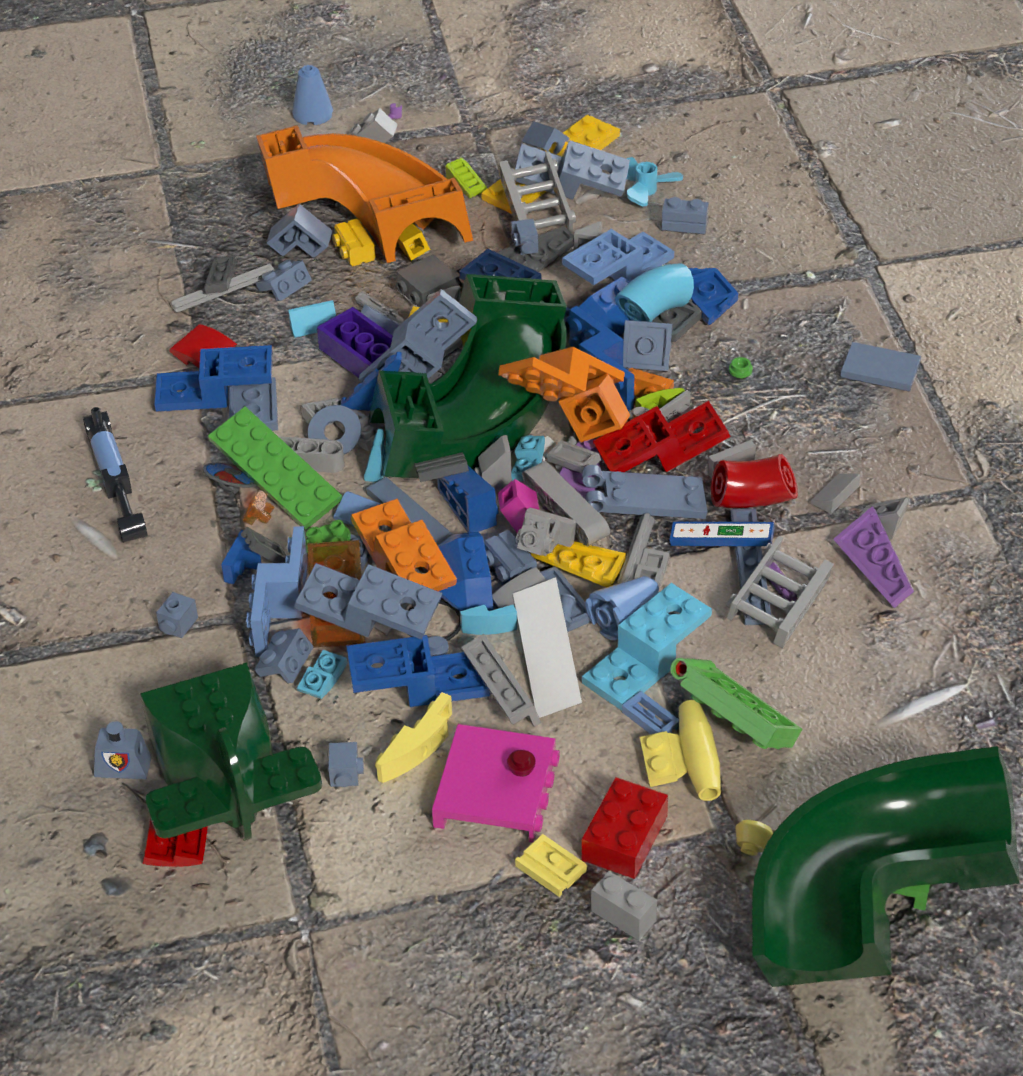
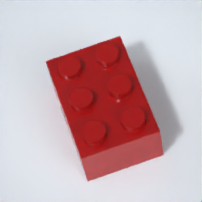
(624, 827)

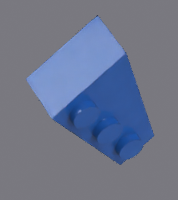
(470, 499)

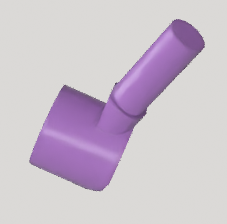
(395, 113)

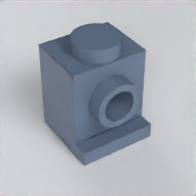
(525, 236)

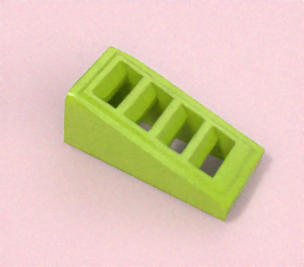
(465, 177)

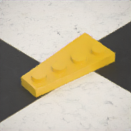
(588, 562)

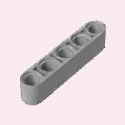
(319, 453)
(566, 502)

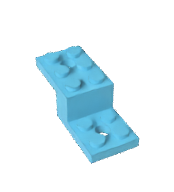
(646, 645)

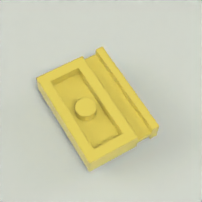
(551, 865)

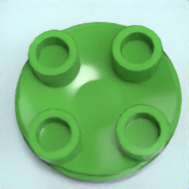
(328, 533)

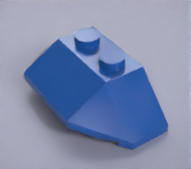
(604, 308)
(470, 565)

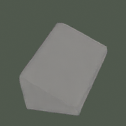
(836, 492)

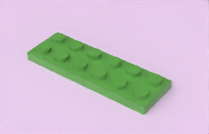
(275, 468)

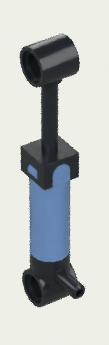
(114, 473)

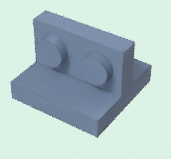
(647, 345)

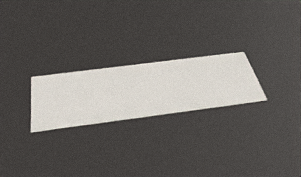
(547, 648)

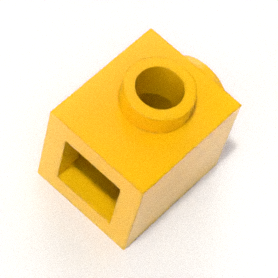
(413, 242)

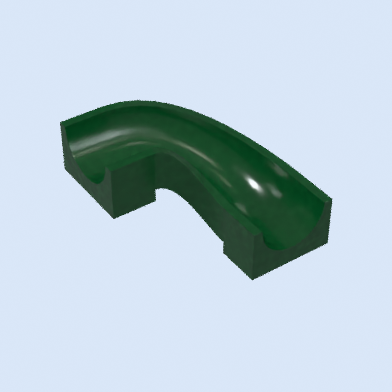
(471, 401)
(859, 841)

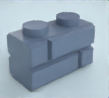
(685, 215)
(506, 558)

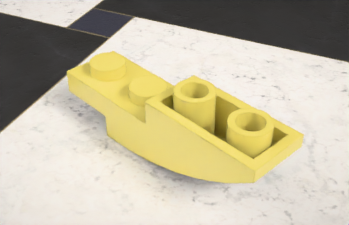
(415, 744)

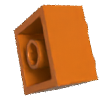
(596, 410)

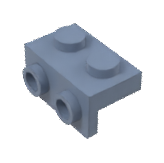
(285, 280)
(285, 655)

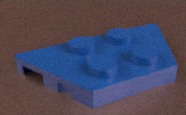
(712, 293)

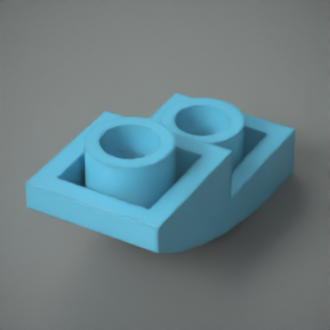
(528, 454)
(480, 621)
(323, 676)

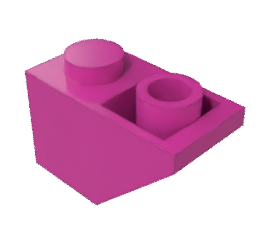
(514, 502)

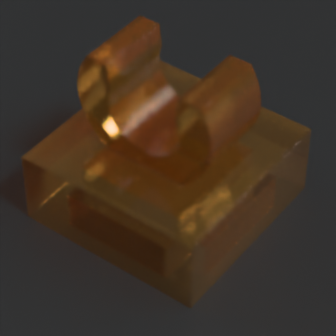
(258, 509)

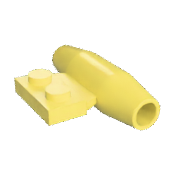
(690, 752)

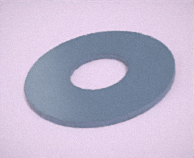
(341, 414)

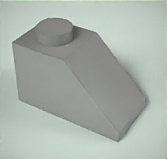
(496, 464)

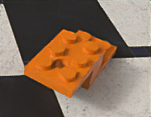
(558, 373)
(404, 546)

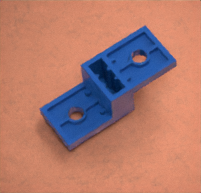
(602, 343)
(210, 384)
(411, 665)

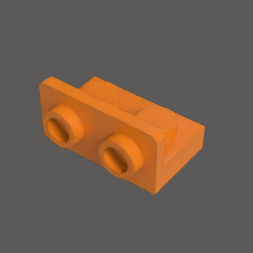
(648, 383)

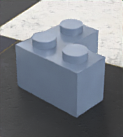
(300, 229)

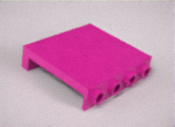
(483, 788)

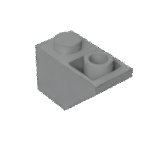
(376, 127)

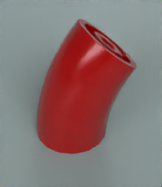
(753, 483)

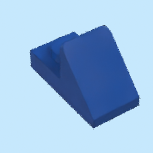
(239, 558)

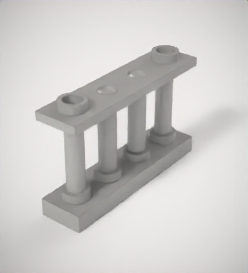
(514, 193)
(794, 610)

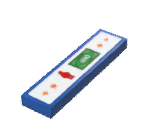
(722, 533)

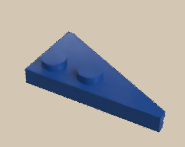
(364, 392)

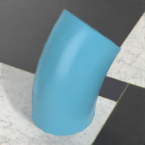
(656, 292)

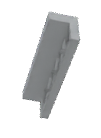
(500, 681)

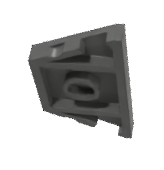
(681, 317)

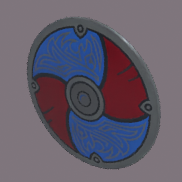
(228, 476)

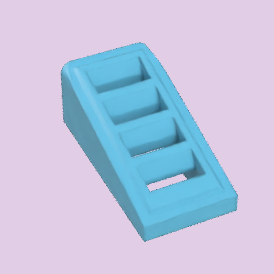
(376, 459)

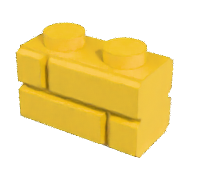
(354, 242)

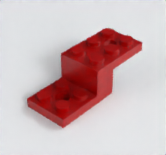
(670, 442)

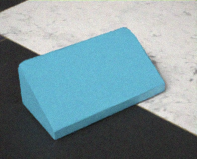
(307, 318)

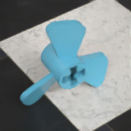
(646, 180)

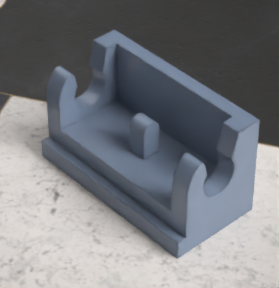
(544, 136)

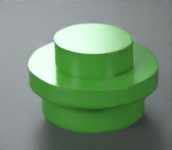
(740, 368)

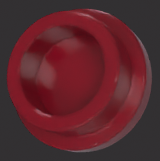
(521, 762)

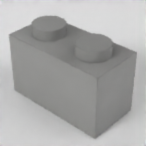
(623, 905)

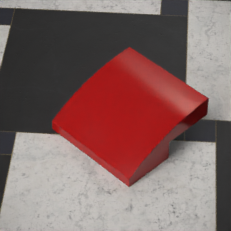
(199, 338)
(176, 851)

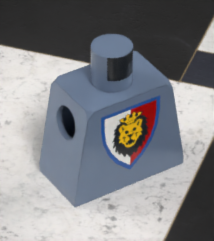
(121, 753)

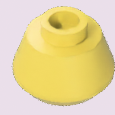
(752, 836)

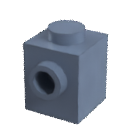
(177, 615)
(344, 764)

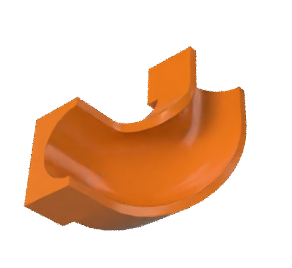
(366, 176)

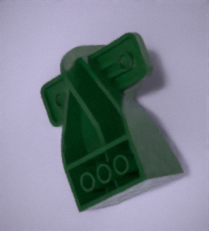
(219, 755)

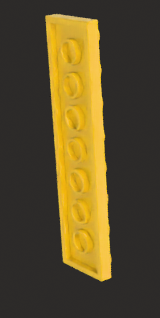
(586, 131)

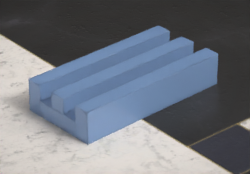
(646, 718)

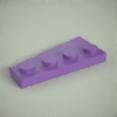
(874, 555)

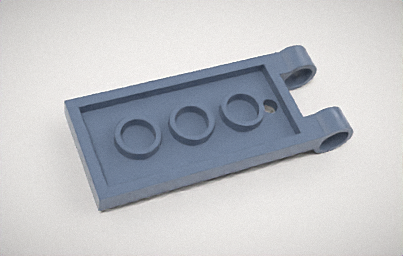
(645, 493)

